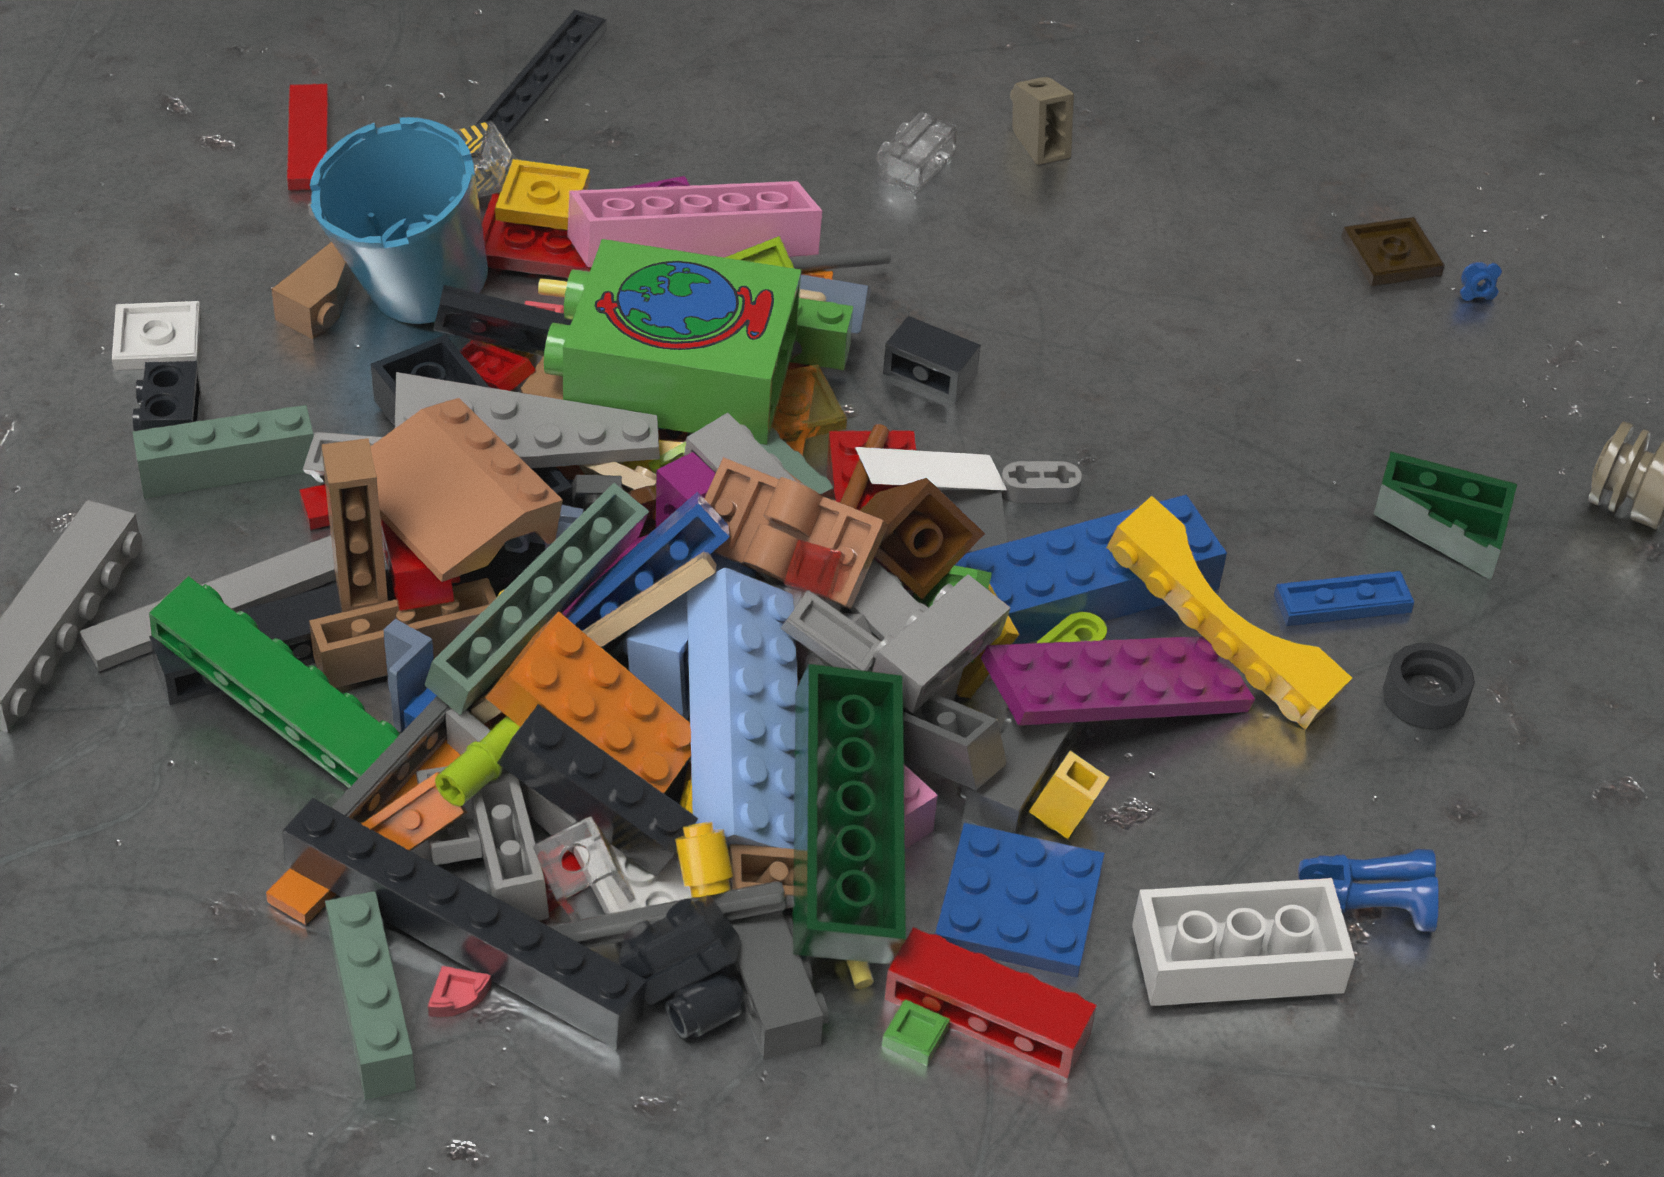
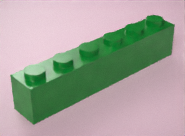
(270, 681)

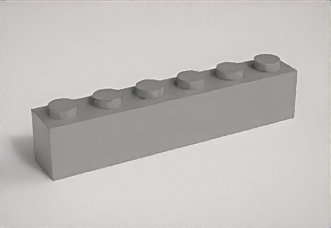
(60, 600)

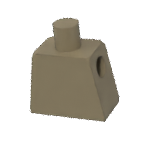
(1043, 119)

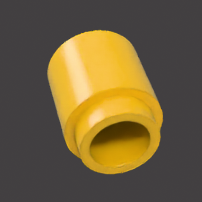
(704, 859)

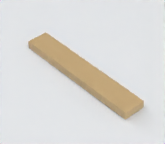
(630, 613)

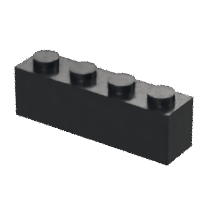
(594, 784)

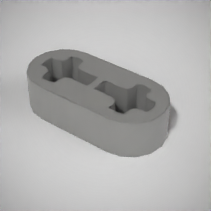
(1041, 482)

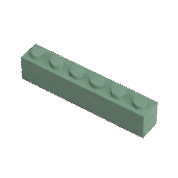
(535, 597)

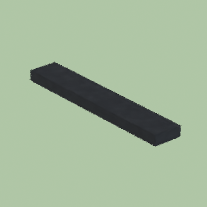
(544, 74)

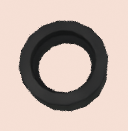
(1423, 709)

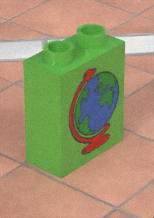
(677, 336)

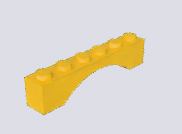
(1291, 674)

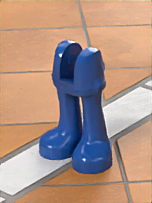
(1414, 893)

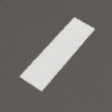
(941, 468)

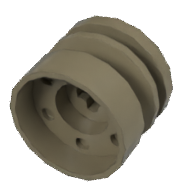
(1632, 474)

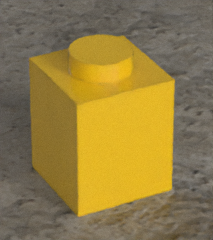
(1068, 794)

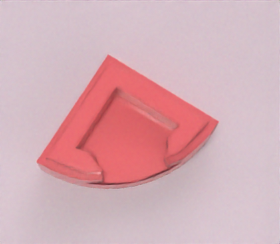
(457, 991)

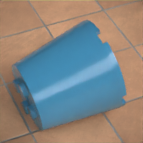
(403, 214)

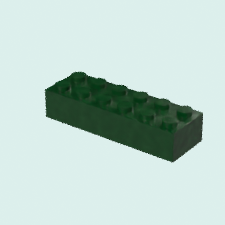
(849, 815)

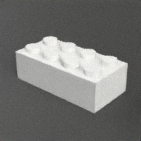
(1242, 941)

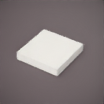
(155, 333)

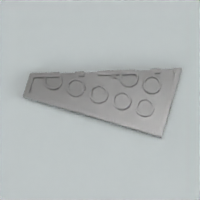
(540, 427)

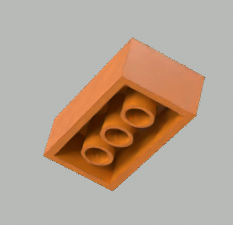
(597, 699)

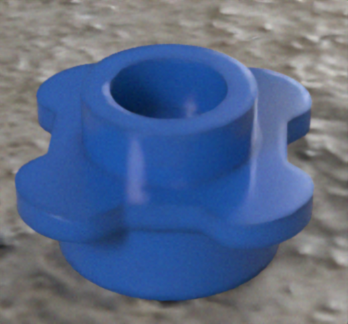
(1476, 272)

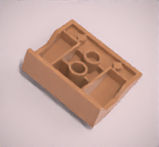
(458, 490)

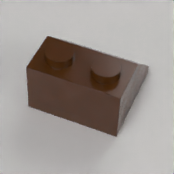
(923, 533)

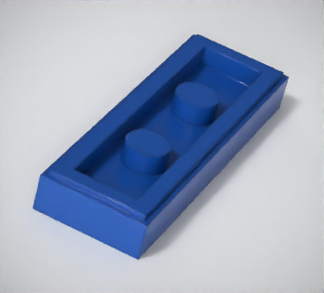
(1343, 598)

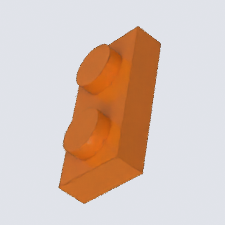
(415, 815)

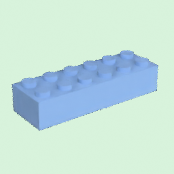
(742, 708)

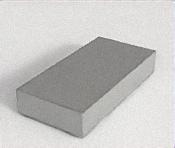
(830, 634)

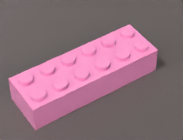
(696, 218)

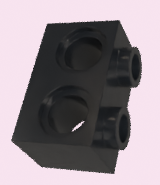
(167, 395)

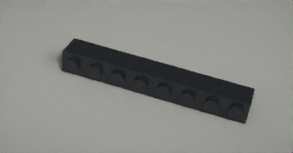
(466, 923)

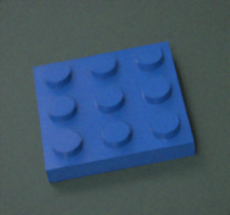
(1020, 899)

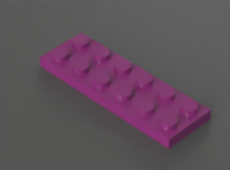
(1115, 680)

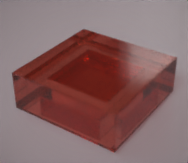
(814, 569)

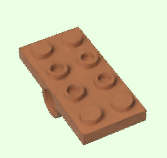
(773, 513)

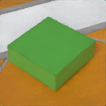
(915, 1032)

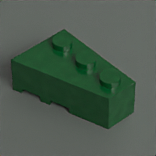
(1447, 509)

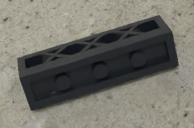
(495, 320)

